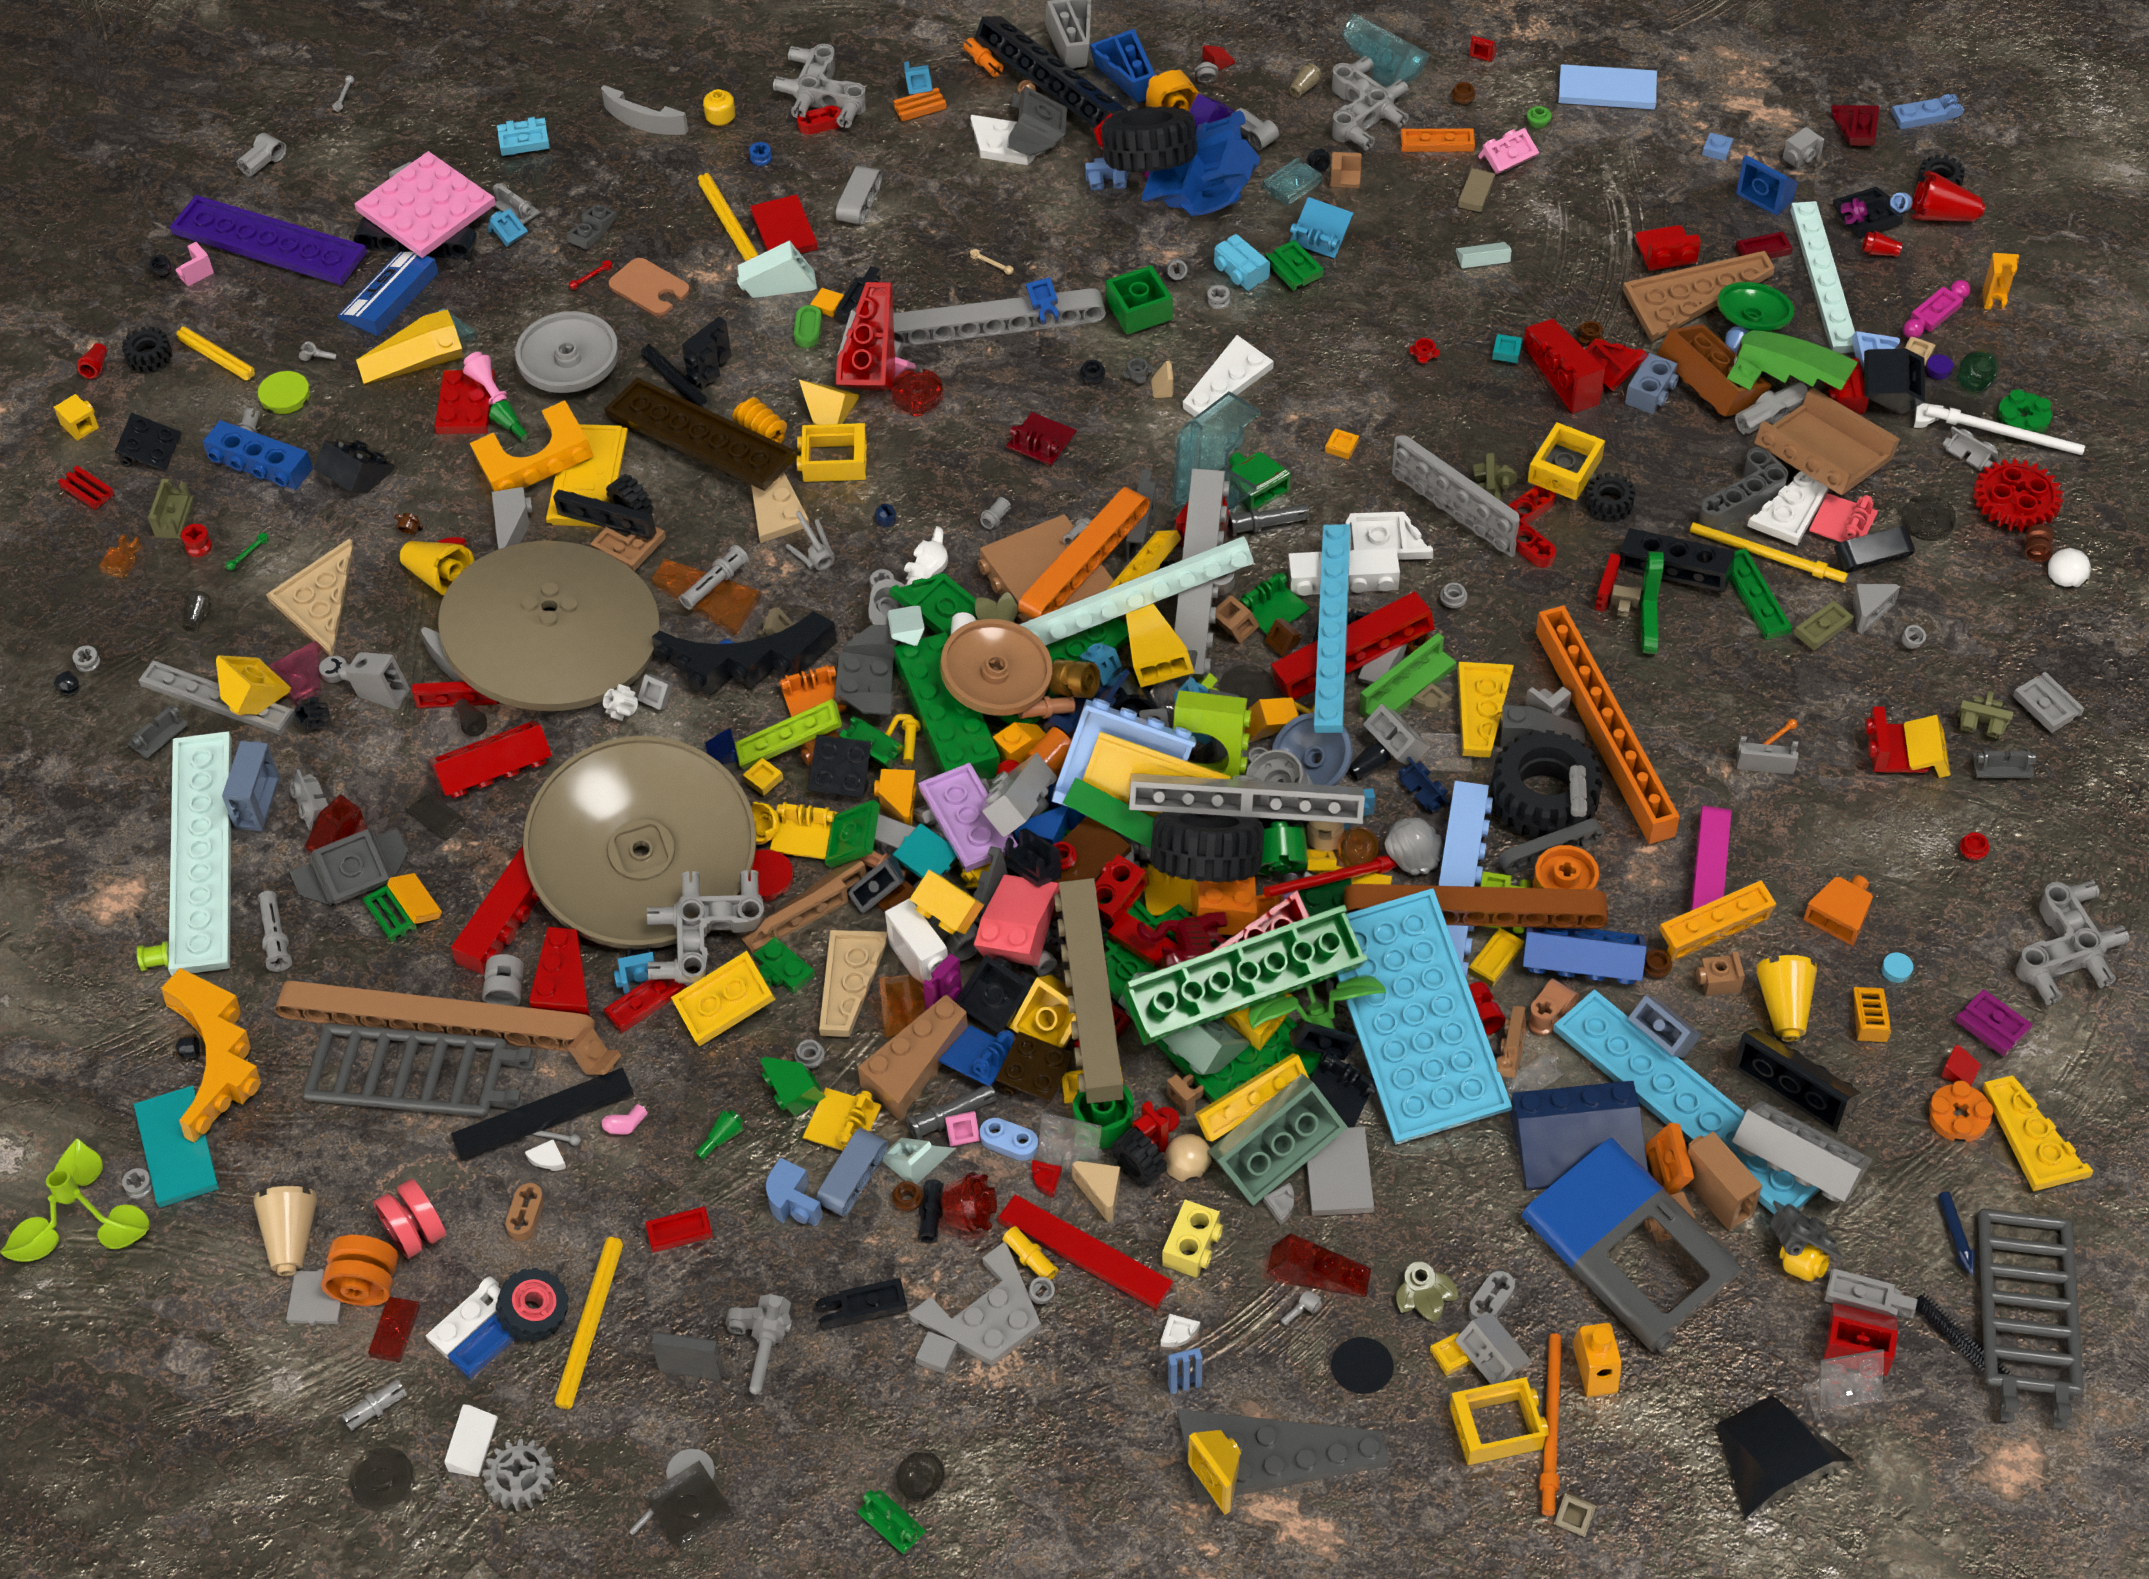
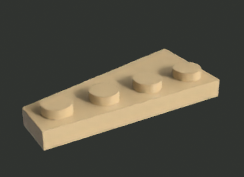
(848, 976)

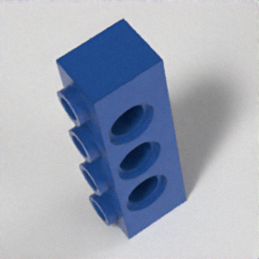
(257, 455)

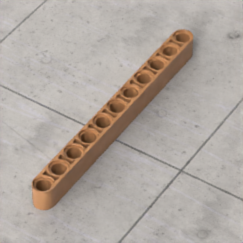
(430, 1014)

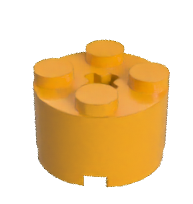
(1171, 90)

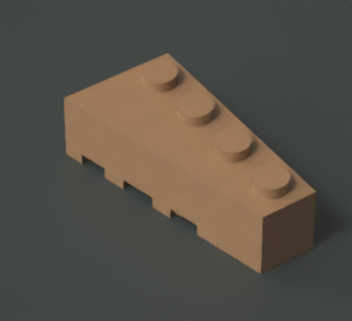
(911, 1057)

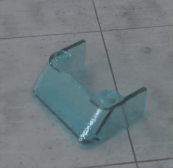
(1207, 445)

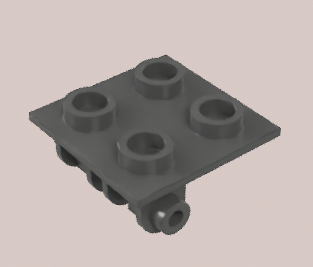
(1797, 1231)

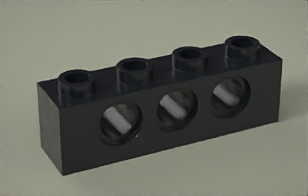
(1683, 559)

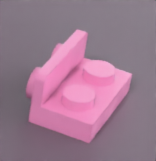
(1509, 151)

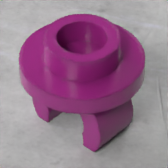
(1857, 209)

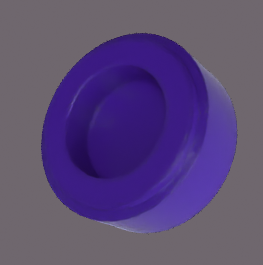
(1939, 367)

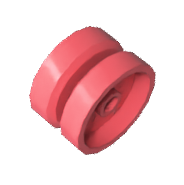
(413, 1216)

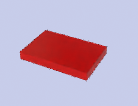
(782, 222)

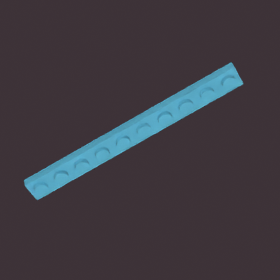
(1332, 629)

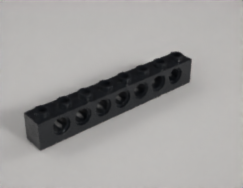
(1046, 70)

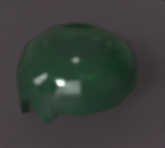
(1978, 371)

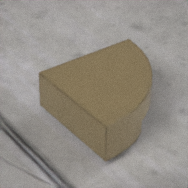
(1431, 699)

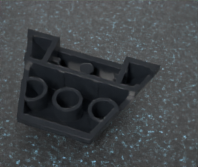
(1775, 1454)

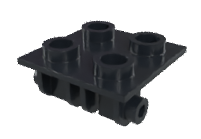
(147, 442)
(840, 766)
(1343, 1087)

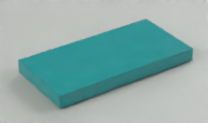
(174, 1163)

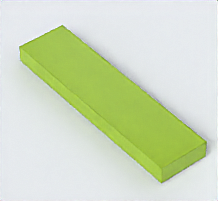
(788, 734)

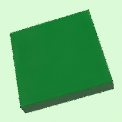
(852, 834)

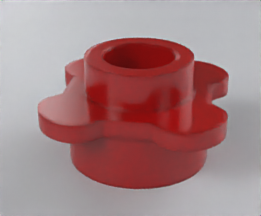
(1424, 350)

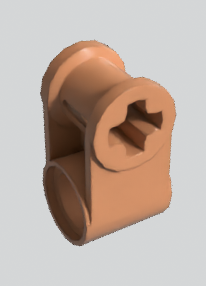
(1550, 1007)

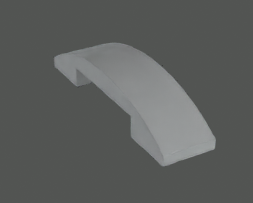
(665, 122)

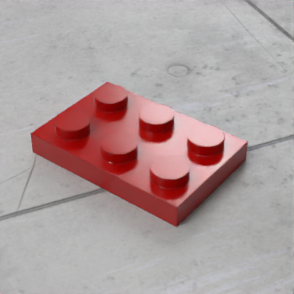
(462, 405)

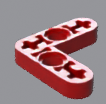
(1544, 546)

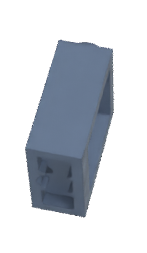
(251, 786)

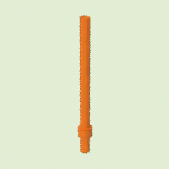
(1549, 1479)

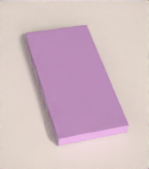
(957, 805)

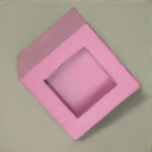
(197, 268)

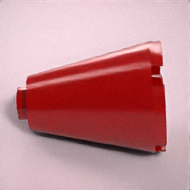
(1945, 201)

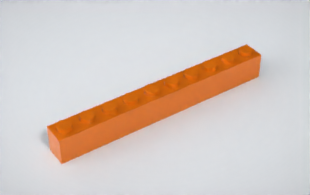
(1607, 725)

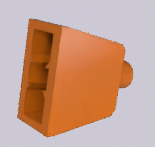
(1841, 908)

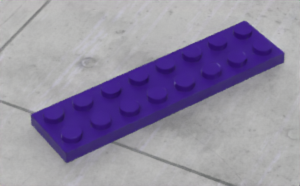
(268, 240)

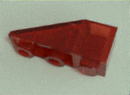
(1317, 1267)

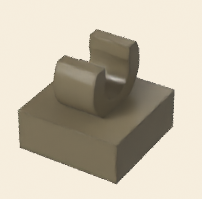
(1625, 598)
(775, 622)

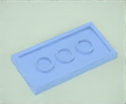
(1607, 86)

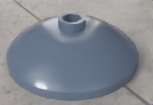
(1302, 741)

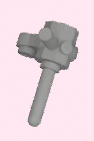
(768, 1325)

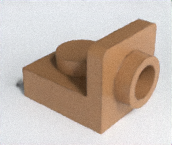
(592, 1053)

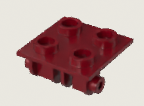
(1040, 438)

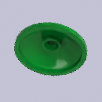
(1755, 306)

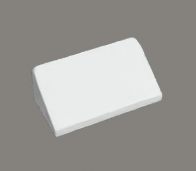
(470, 1441)

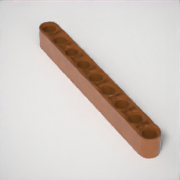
(1496, 904)

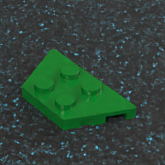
(938, 598)

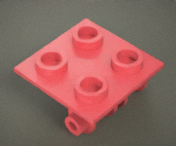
(1844, 519)

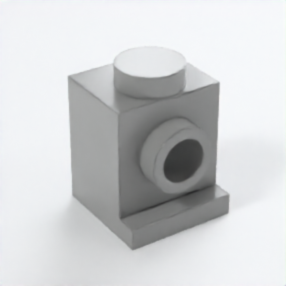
(1803, 147)

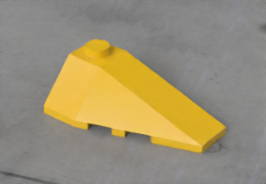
(418, 346)

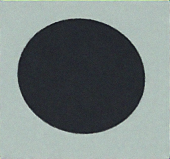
(1362, 1365)

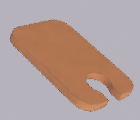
(644, 283)

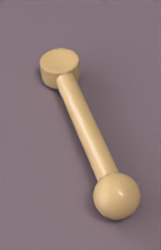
(975, 254)

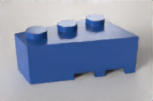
(1124, 63)

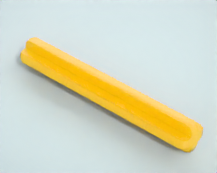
(215, 353)

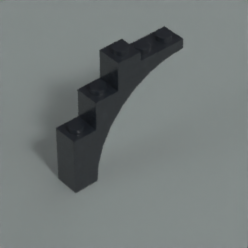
(748, 661)

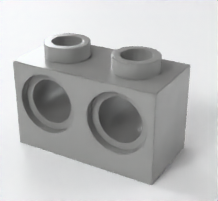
(1396, 735)

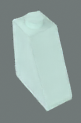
(776, 273)

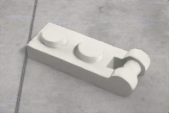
(465, 1318)

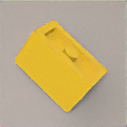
(1927, 745)

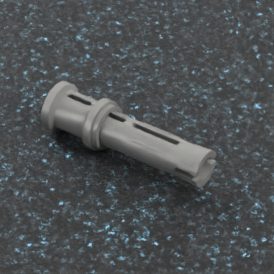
(722, 570)
(274, 941)

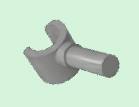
(310, 351)
(1308, 1301)

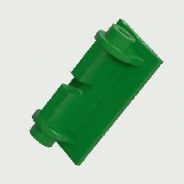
(890, 1520)

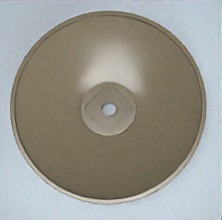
(540, 658)
(629, 797)

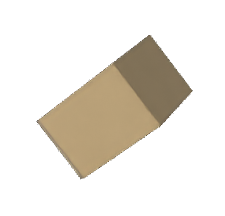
(1099, 1184)

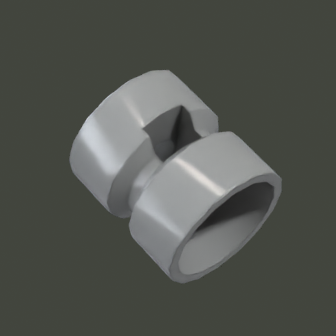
(503, 980)

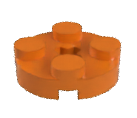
(1965, 1097)

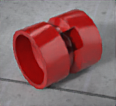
(1488, 1010)

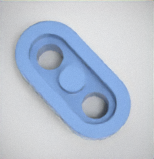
(1007, 1139)

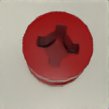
(196, 540)

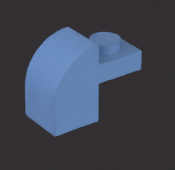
(786, 1194)

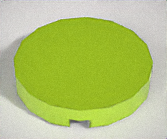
(284, 392)

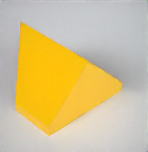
(827, 403)

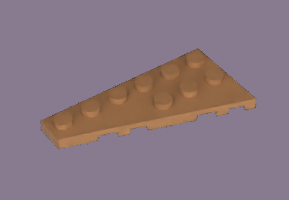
(1684, 294)

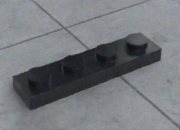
(605, 514)

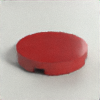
(774, 874)

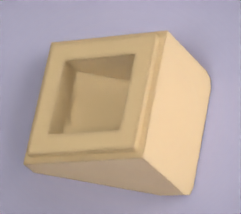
(1163, 381)

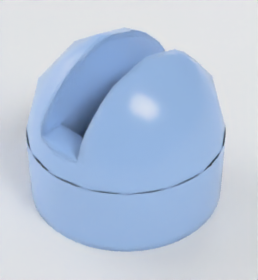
(1899, 199)

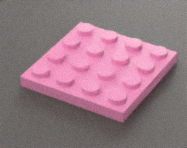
(425, 204)

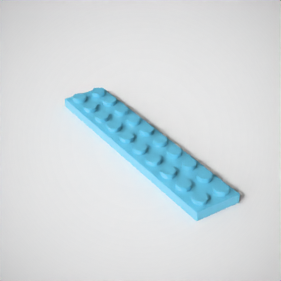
(1669, 1088)

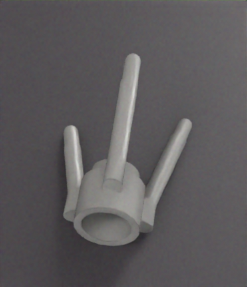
(819, 554)

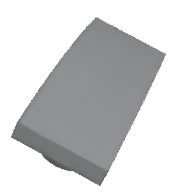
(1375, 669)

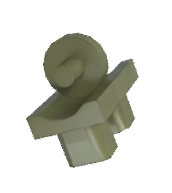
(1494, 475)
(1985, 711)

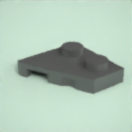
(990, 880)

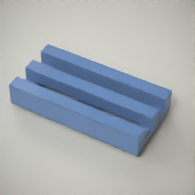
(1187, 1378)

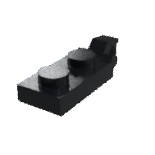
(854, 293)

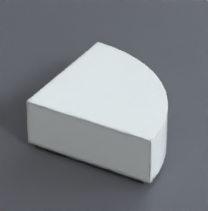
(1921, 419)
(546, 1156)
(1179, 1331)

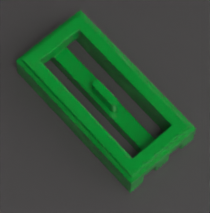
(400, 929)

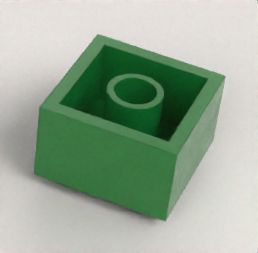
(1139, 299)

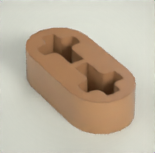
(519, 1210)

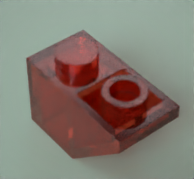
(335, 823)

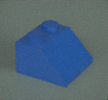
(1765, 186)

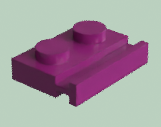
(944, 981)
(1994, 1022)

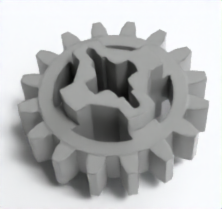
(521, 1476)

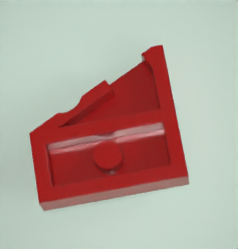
(1616, 359)

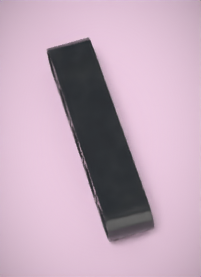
(376, 239)

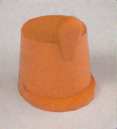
(1052, 749)

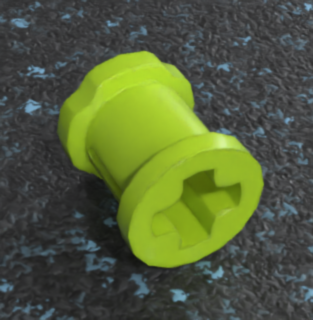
(153, 956)

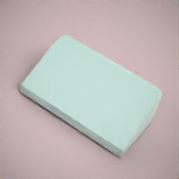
(1484, 255)
(906, 624)

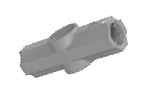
(1771, 407)

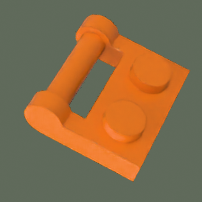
(1669, 1158)

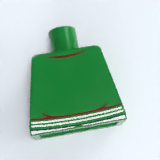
(1268, 476)

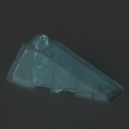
(1390, 54)

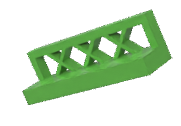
(1408, 678)

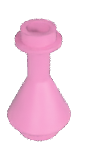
(479, 368)

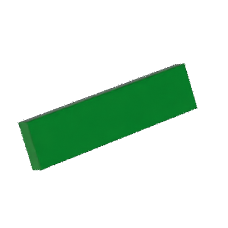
(1758, 597)
(1110, 811)

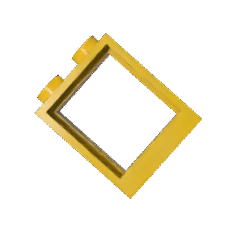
(832, 436)
(1568, 482)
(1490, 1395)

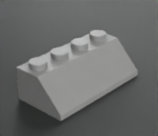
(1801, 1151)

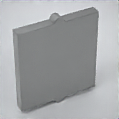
(310, 1303)

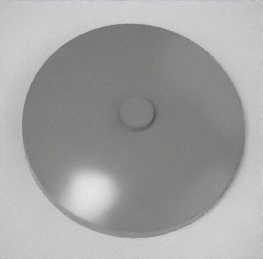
(567, 352)

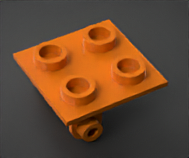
(809, 689)

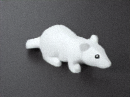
(930, 560)

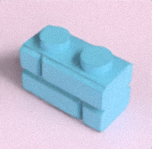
(1241, 262)

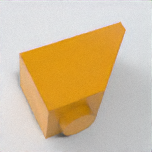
(1017, 741)
(897, 794)

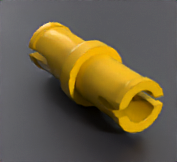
(1030, 1253)

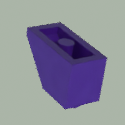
(1208, 110)

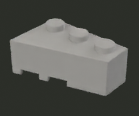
(1069, 29)

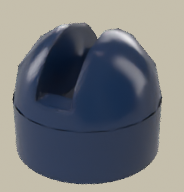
(881, 516)

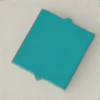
(924, 852)

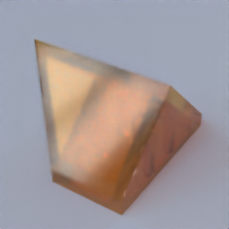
(901, 1002)

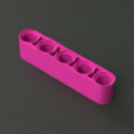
(1711, 855)

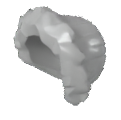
(1414, 845)

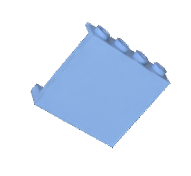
(1124, 724)

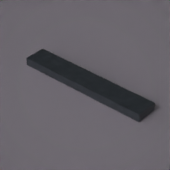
(542, 1114)

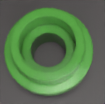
(1538, 117)

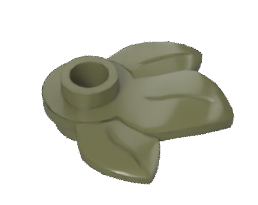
(1005, 609)
(1428, 1295)

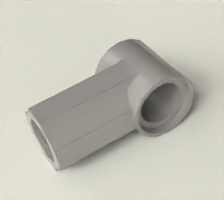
(1257, 132)
(263, 151)

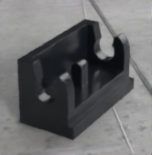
(1033, 858)

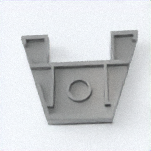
(992, 1323)

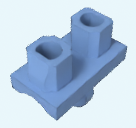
(1100, 171)

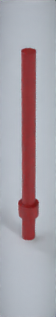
(1378, 865)

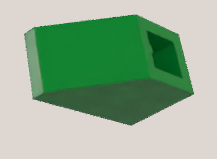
(794, 1084)

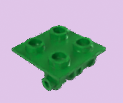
(1273, 601)

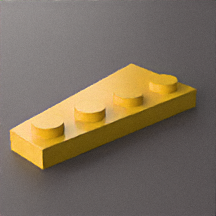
(1481, 697)

